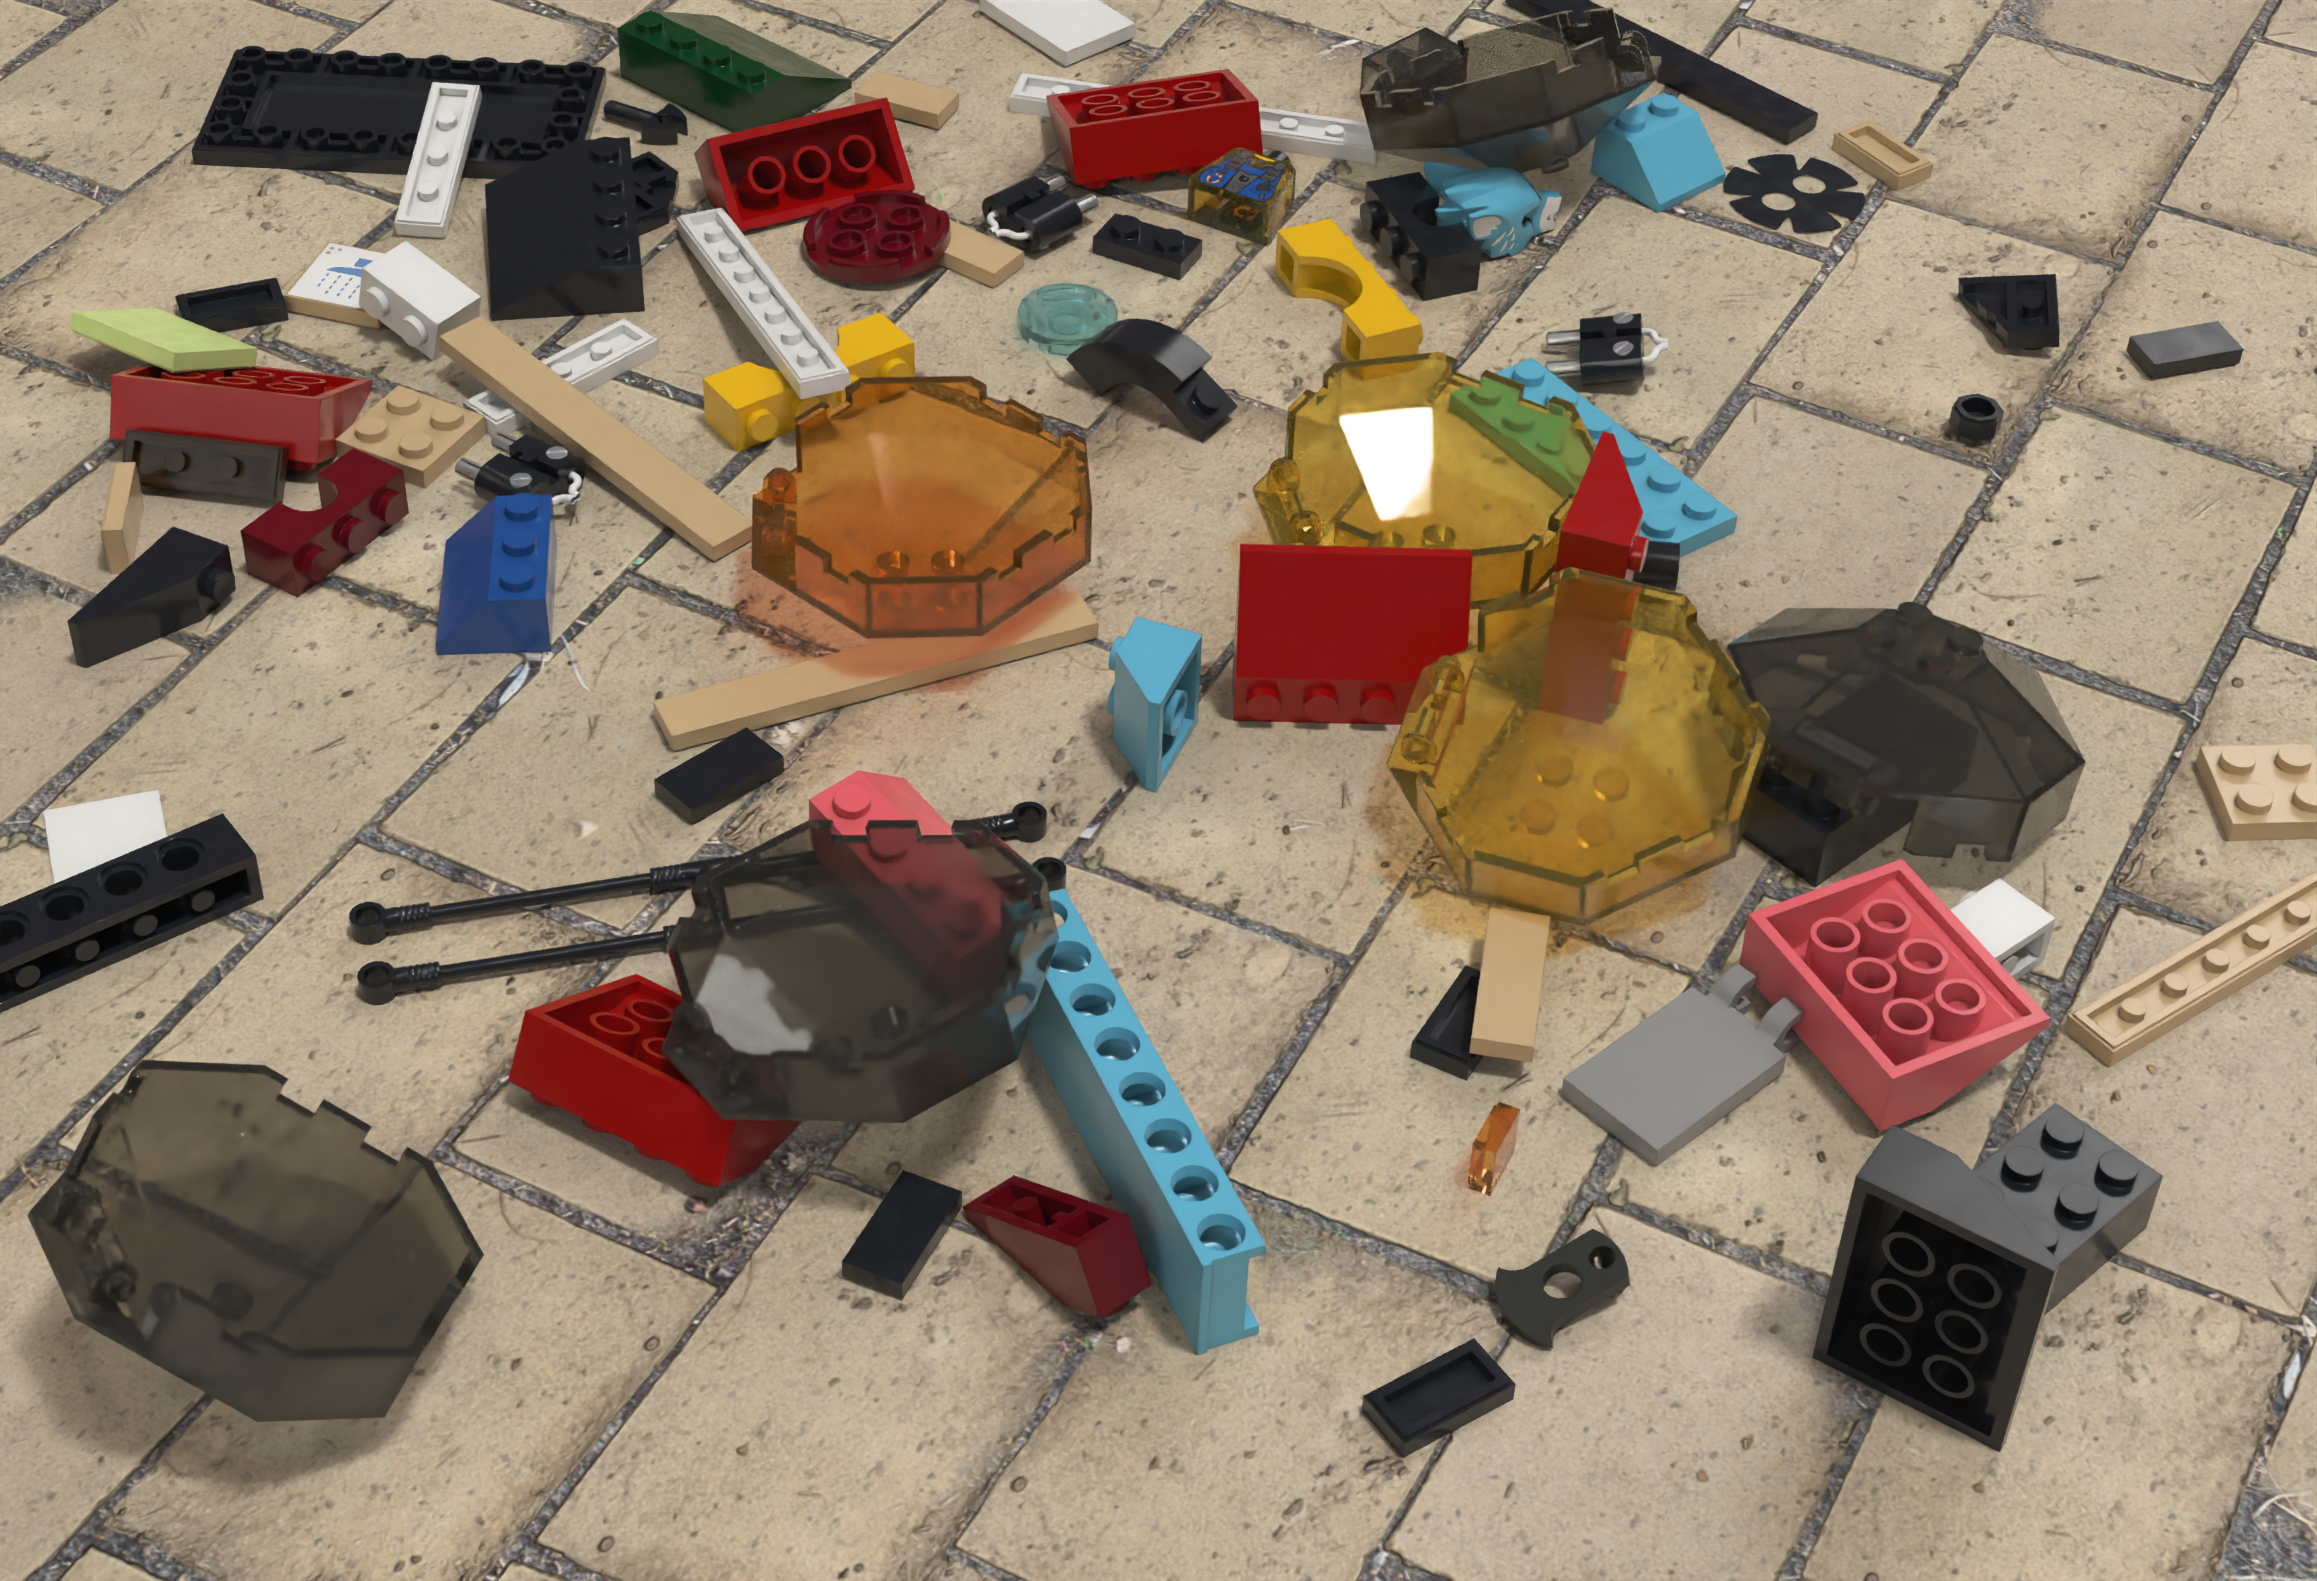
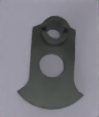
(1538, 1315)

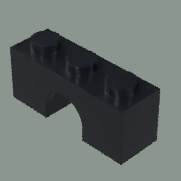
(1404, 223)

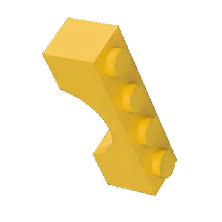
(1325, 265)
(758, 403)

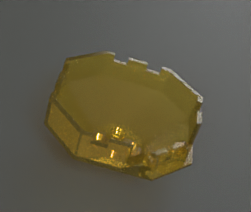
(1431, 462)
(1582, 749)

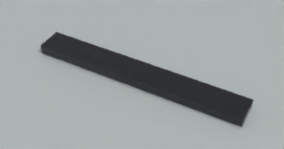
(1701, 77)

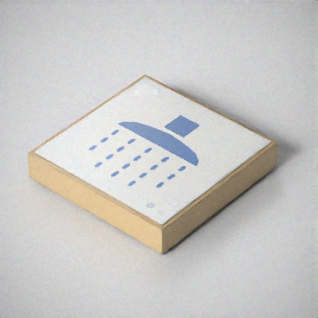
(332, 286)

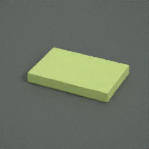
(163, 339)

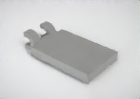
(1684, 1067)

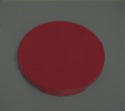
(877, 237)

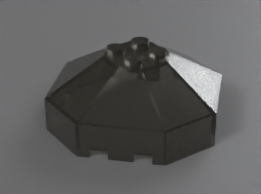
(1512, 95)
(1913, 714)
(857, 971)
(255, 1243)

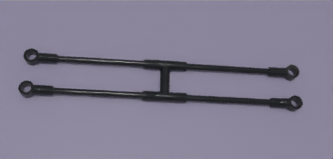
(372, 922)

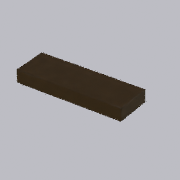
(207, 465)

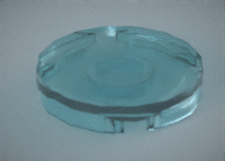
(1064, 316)

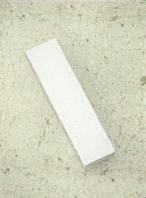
(438, 160)
(582, 365)

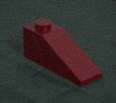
(1065, 1243)

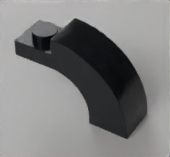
(1160, 362)

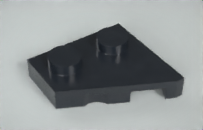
(2015, 308)

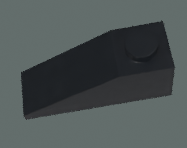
(156, 595)

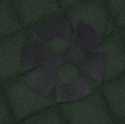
(1810, 208)

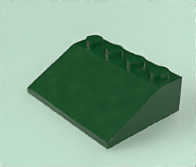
(722, 70)

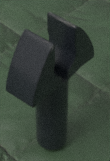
(656, 128)

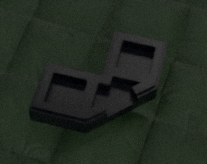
(655, 191)

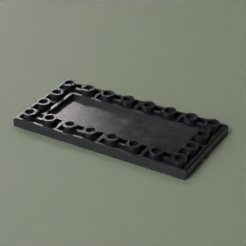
(368, 111)

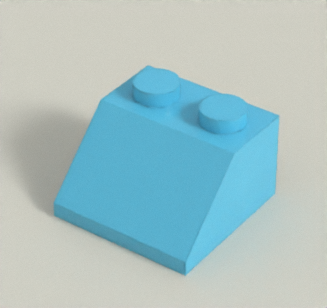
(1657, 153)
(1154, 696)

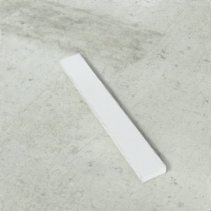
(1279, 128)
(763, 304)

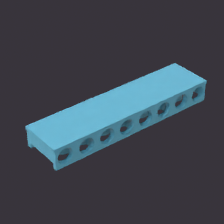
(1144, 1139)

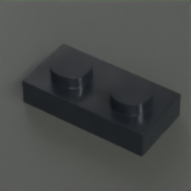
(1147, 246)

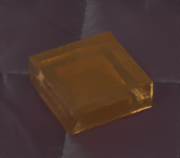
(1493, 1148)

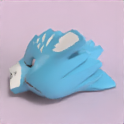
(1493, 205)

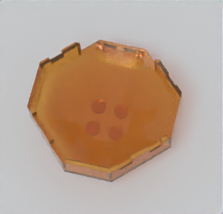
(924, 509)

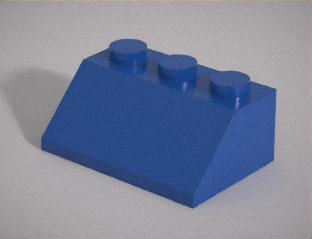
(500, 579)

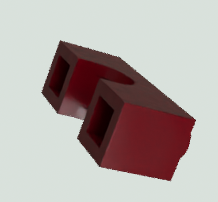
(300, 548)

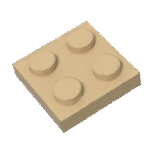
(414, 434)
(2262, 789)

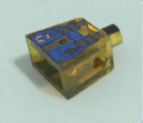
(1244, 194)

